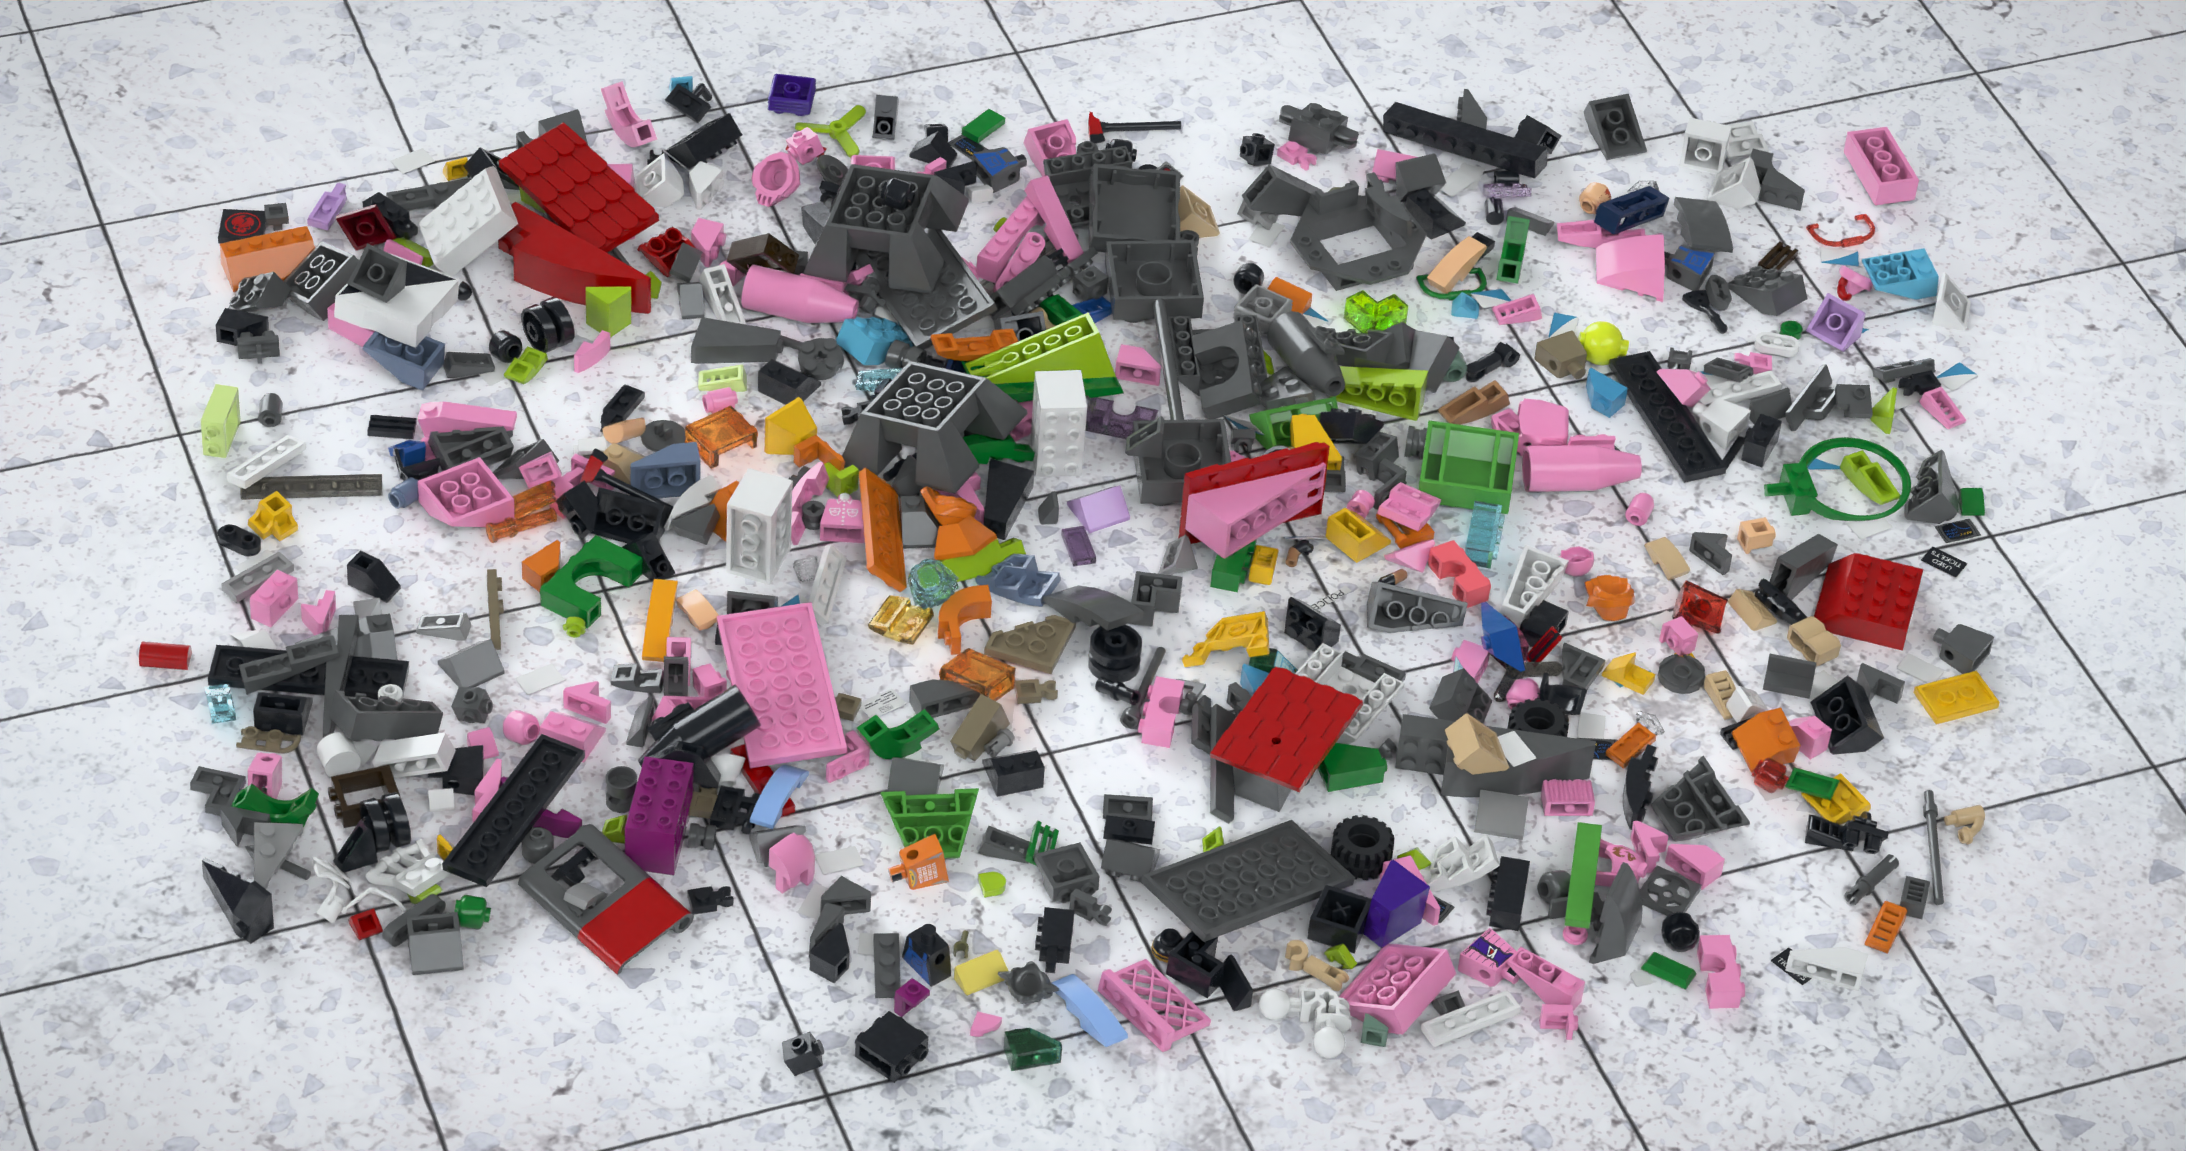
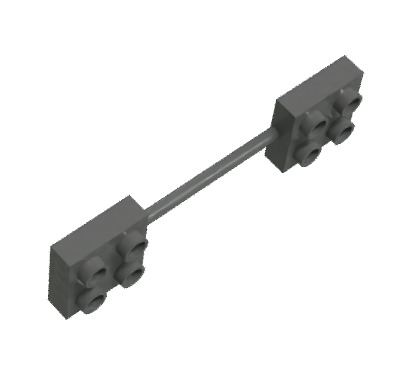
(1160, 283)

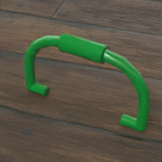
(1452, 295)

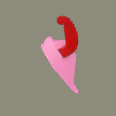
(1852, 283)

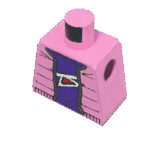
(1488, 959)

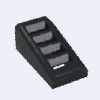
(1821, 832)

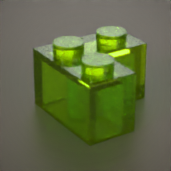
(1367, 313)

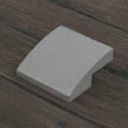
(1501, 814)

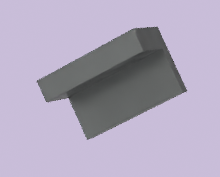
(1789, 676)

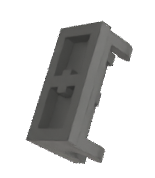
(1378, 448)

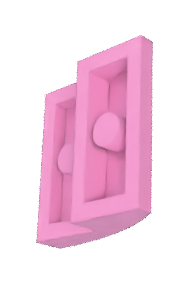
(1409, 506)

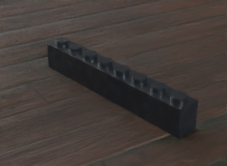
(1465, 140)

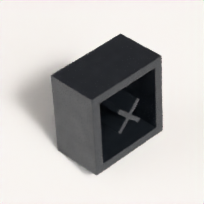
(1339, 918)

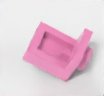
(1559, 1017)

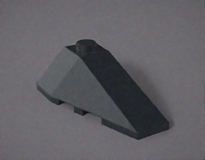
(242, 901)

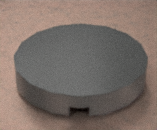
(1681, 674)

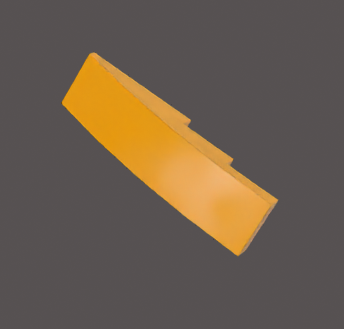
(659, 619)

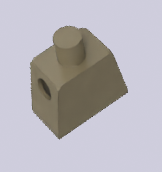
(1562, 355)

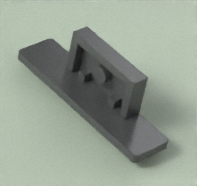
(1814, 400)

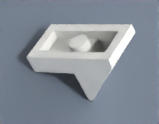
(1745, 703)

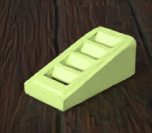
(731, 376)

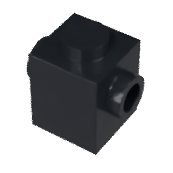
(802, 1053)

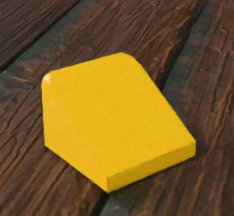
(455, 169)
(444, 847)

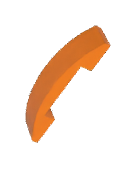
(973, 347)

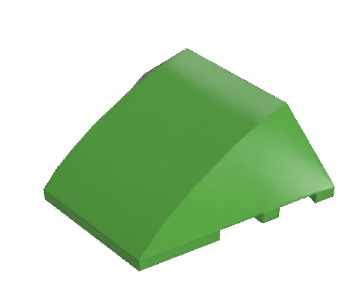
(932, 814)

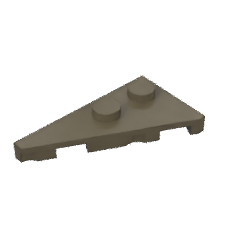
(495, 606)

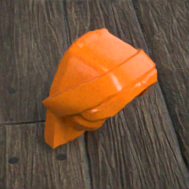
(947, 508)
(1610, 596)

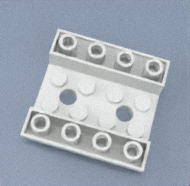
(1326, 669)

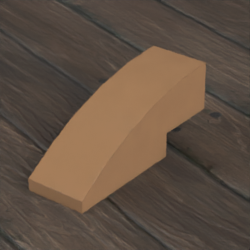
(1475, 404)

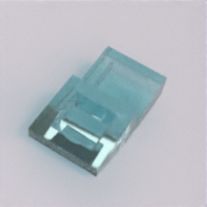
(220, 703)

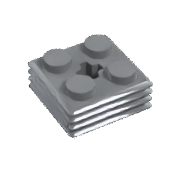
(1264, 304)

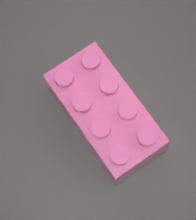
(1881, 166)

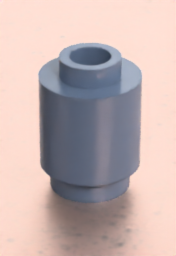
(404, 493)

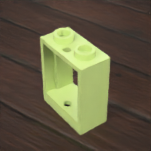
(220, 421)

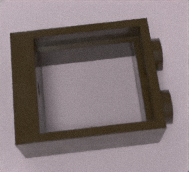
(748, 251)
(354, 782)

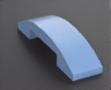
(775, 795)

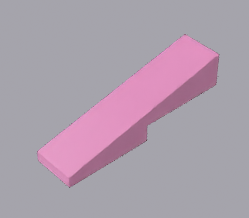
(1057, 224)

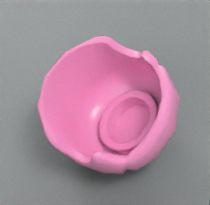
(1580, 560)

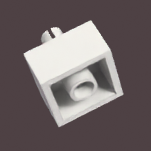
(1705, 145)

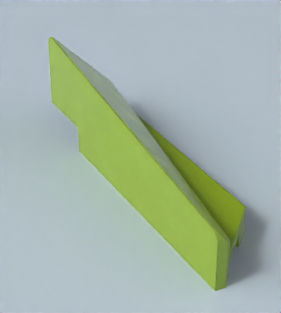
(983, 561)

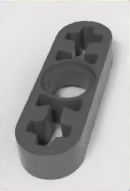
(396, 931)

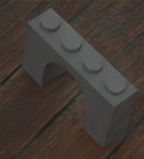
(1242, 388)

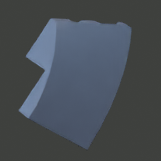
(1020, 580)

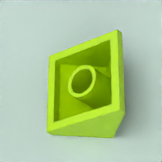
(608, 308)

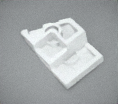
(1459, 865)

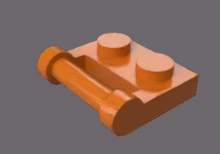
(1410, 537)

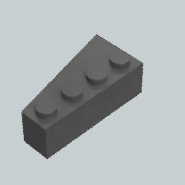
(384, 718)

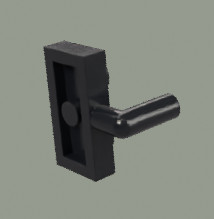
(689, 102)

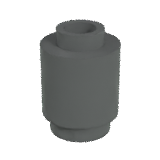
(270, 410)

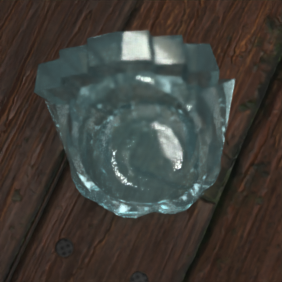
(931, 583)

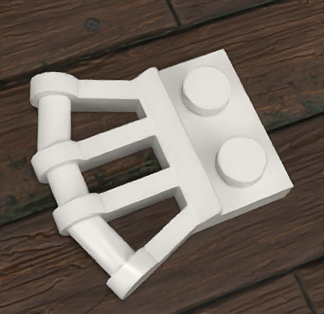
(416, 878)

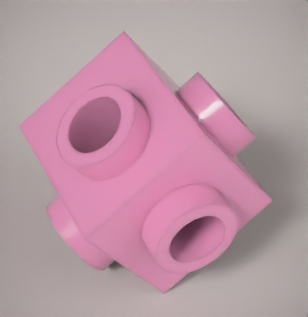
(804, 146)

